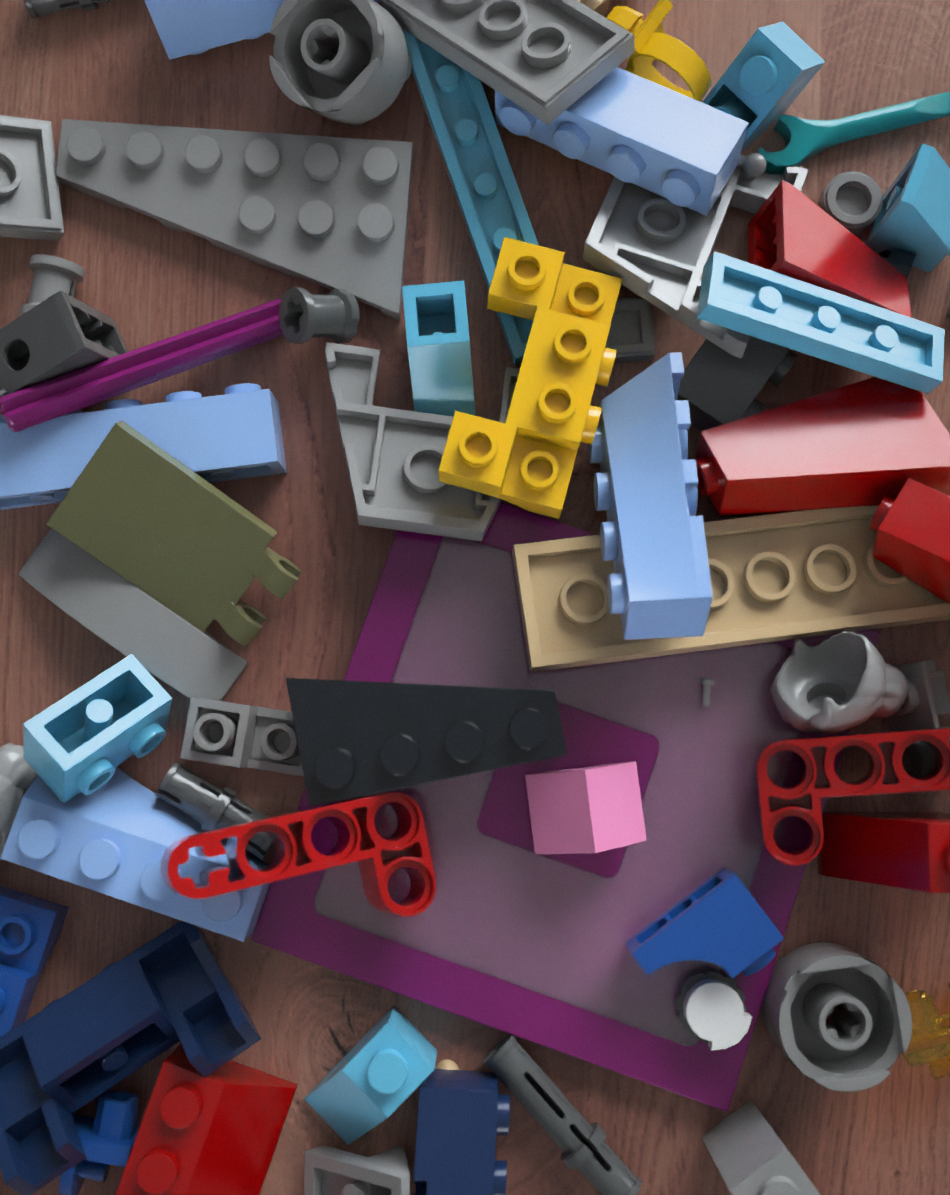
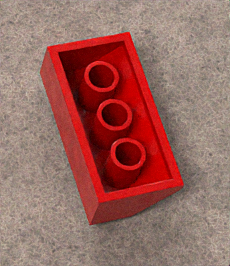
(207, 1131)

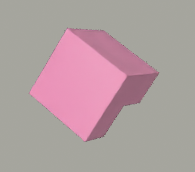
(585, 809)

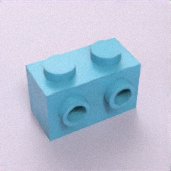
(97, 729)

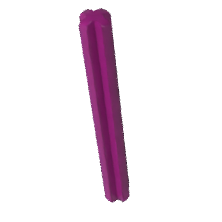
(140, 366)

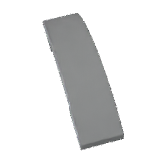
(132, 620)

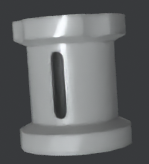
(51, 276)

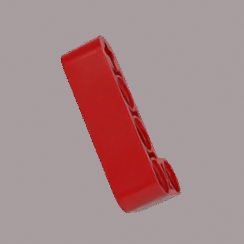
(820, 780)
(297, 856)

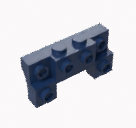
(103, 1034)

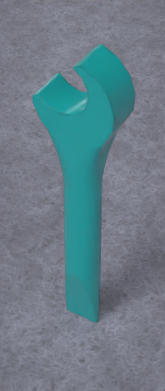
(809, 137)

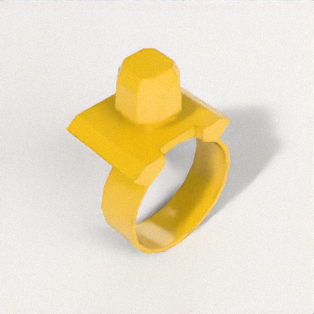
(653, 44)

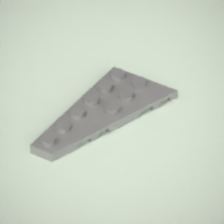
(281, 200)

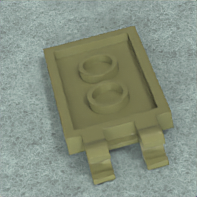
(172, 534)

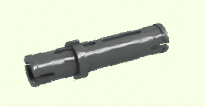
(581, 1142)

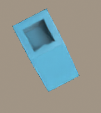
(765, 78)
(439, 348)

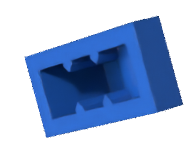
(713, 925)

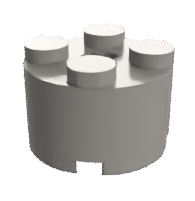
(339, 57)
(864, 1035)

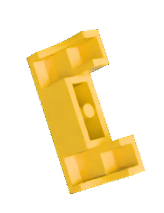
(550, 410)

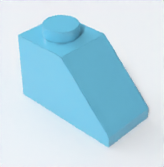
(916, 211)
(374, 1077)

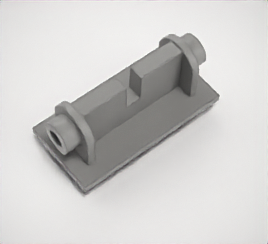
(924, 701)

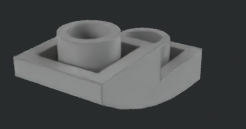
(241, 736)

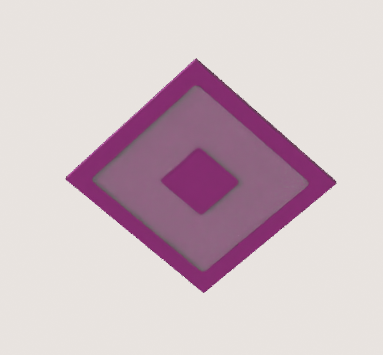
(543, 935)

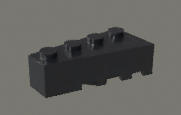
(404, 735)

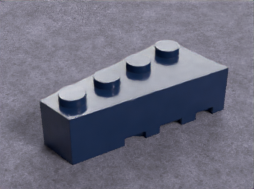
(458, 1134)

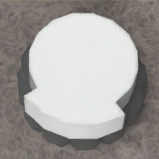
(712, 1008)

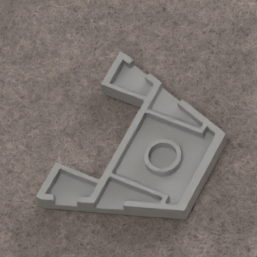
(665, 246)
(398, 453)

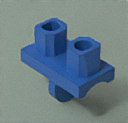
(104, 1138)

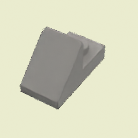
(346, 1173)

